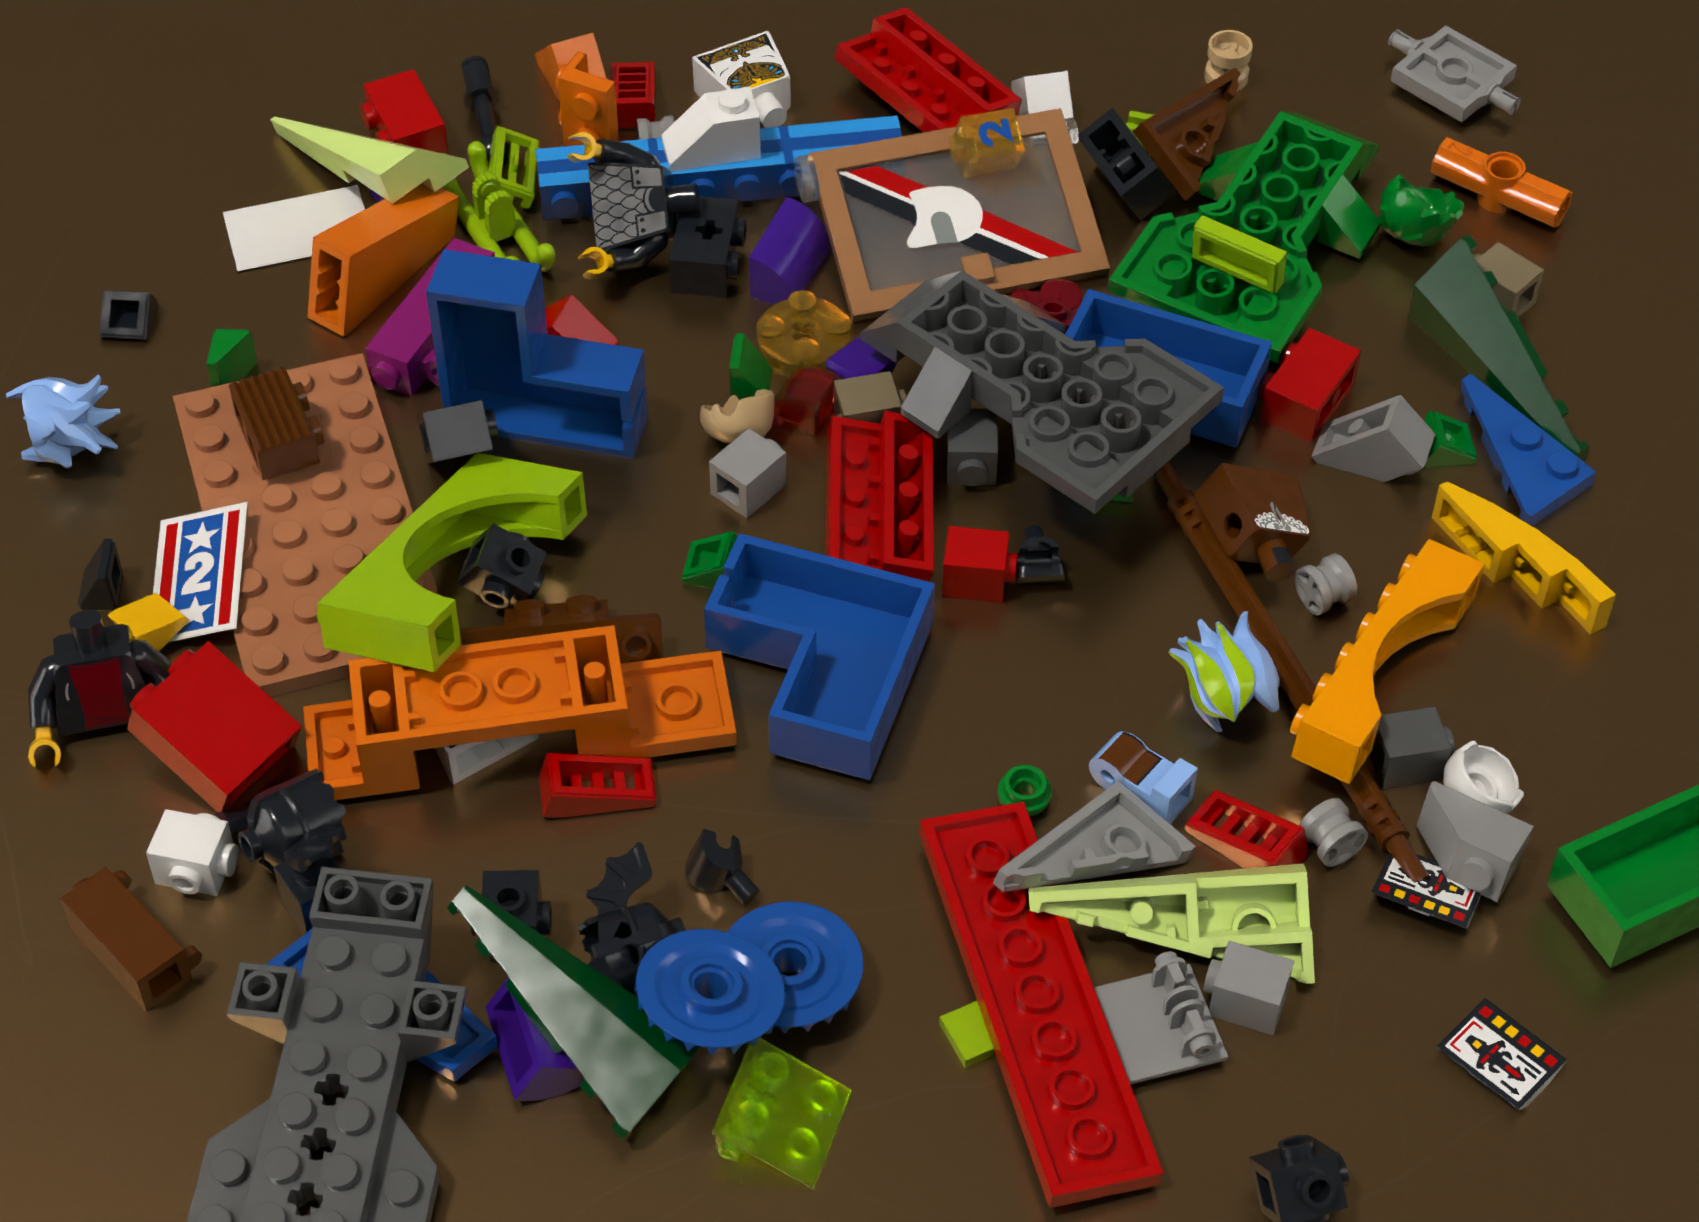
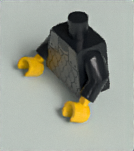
(630, 204)

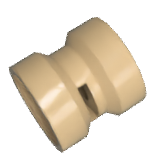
(1225, 52)

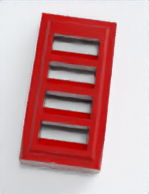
(634, 92)
(576, 800)
(1282, 843)

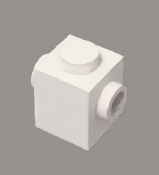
(192, 852)

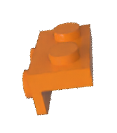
(585, 102)

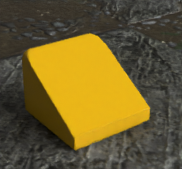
(151, 620)

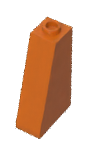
(375, 254)

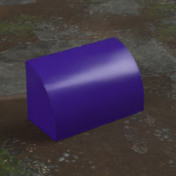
(787, 253)
(528, 1059)

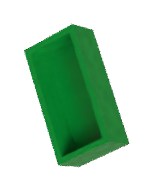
(1634, 879)

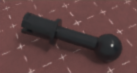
(481, 98)

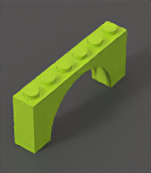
(392, 618)

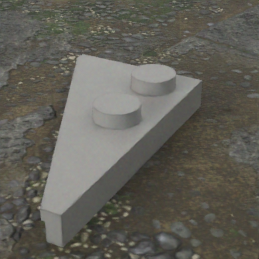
(1101, 839)

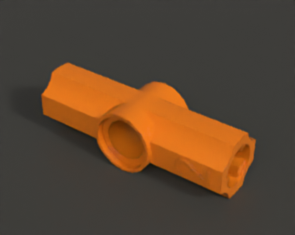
(1501, 182)

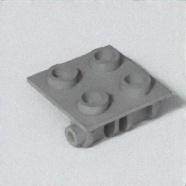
(1161, 1021)

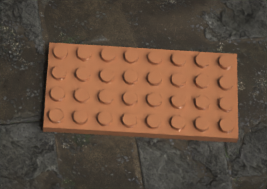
(300, 525)

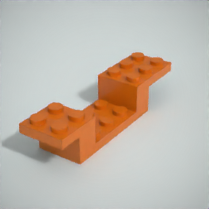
(514, 692)

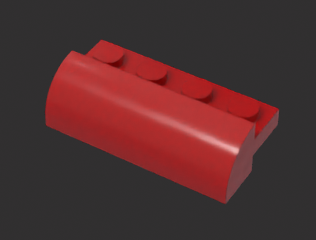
(922, 73)
(881, 495)

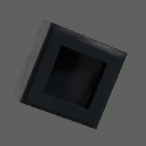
(127, 315)
(101, 579)

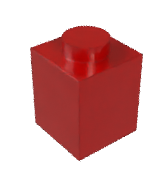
(977, 564)

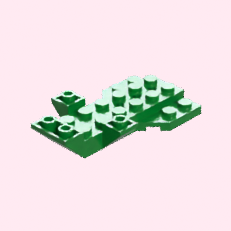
(1277, 193)

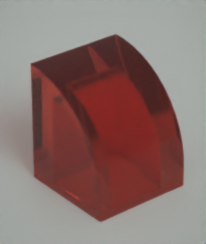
(805, 402)

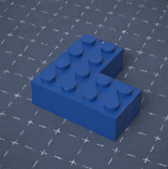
(1221, 354)
(540, 385)
(841, 634)

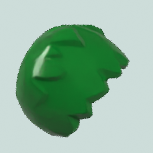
(1418, 213)

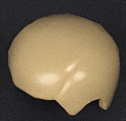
(737, 416)

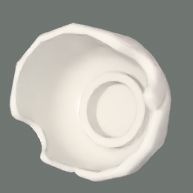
(1484, 776)

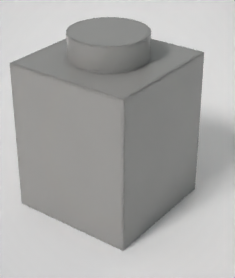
(748, 472)
(1248, 987)

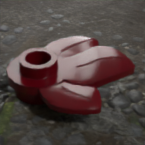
(1056, 297)

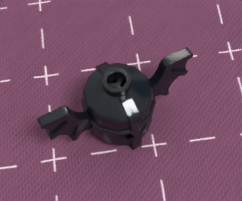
(290, 823)
(621, 933)

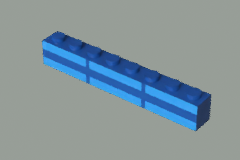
(567, 190)

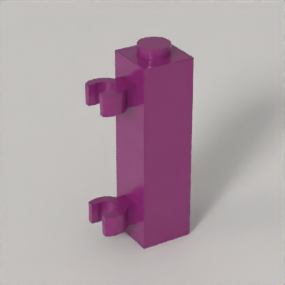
(404, 348)

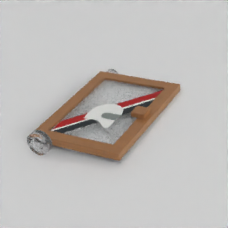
(909, 214)

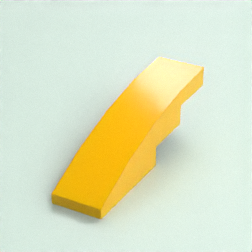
(1524, 553)

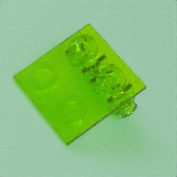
(780, 1113)

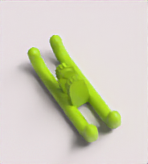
(495, 215)

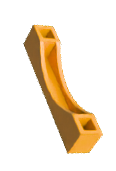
(1345, 716)

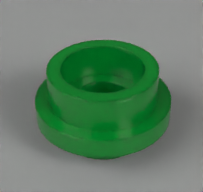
(1025, 779)

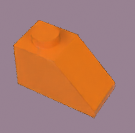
(558, 54)

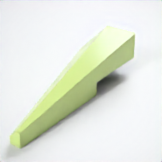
(378, 164)
(1198, 911)

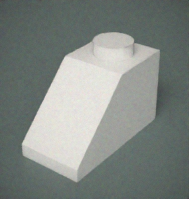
(715, 131)

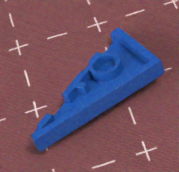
(1531, 461)

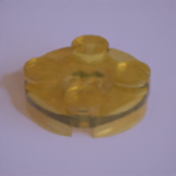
(797, 316)

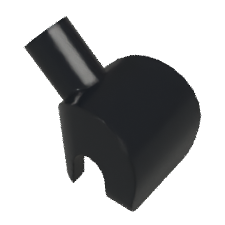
(1038, 558)
(716, 868)

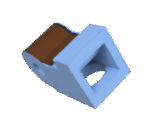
(1152, 778)

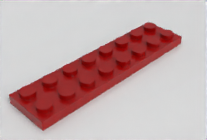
(1040, 1013)

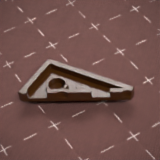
(1185, 132)

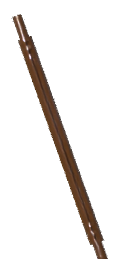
(1363, 790)

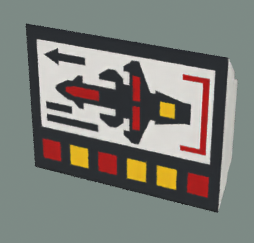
(1429, 897)
(1502, 1054)

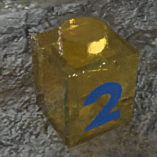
(987, 143)

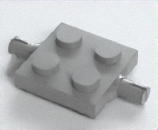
(1453, 73)

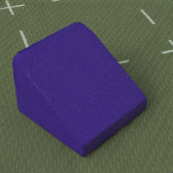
(859, 360)

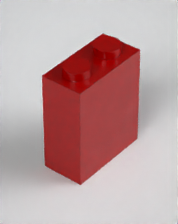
(212, 726)

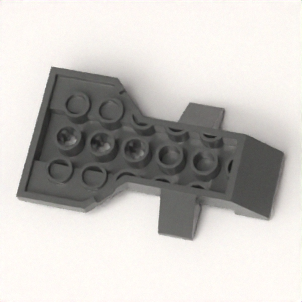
(1078, 412)
(345, 1031)

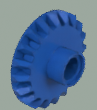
(817, 947)
(709, 989)

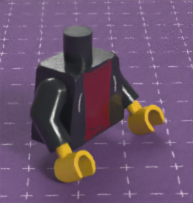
(90, 680)

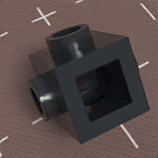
(503, 567)
(519, 895)
(1300, 1180)

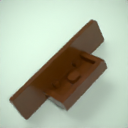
(637, 635)

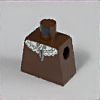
(1256, 516)

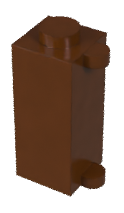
(128, 938)

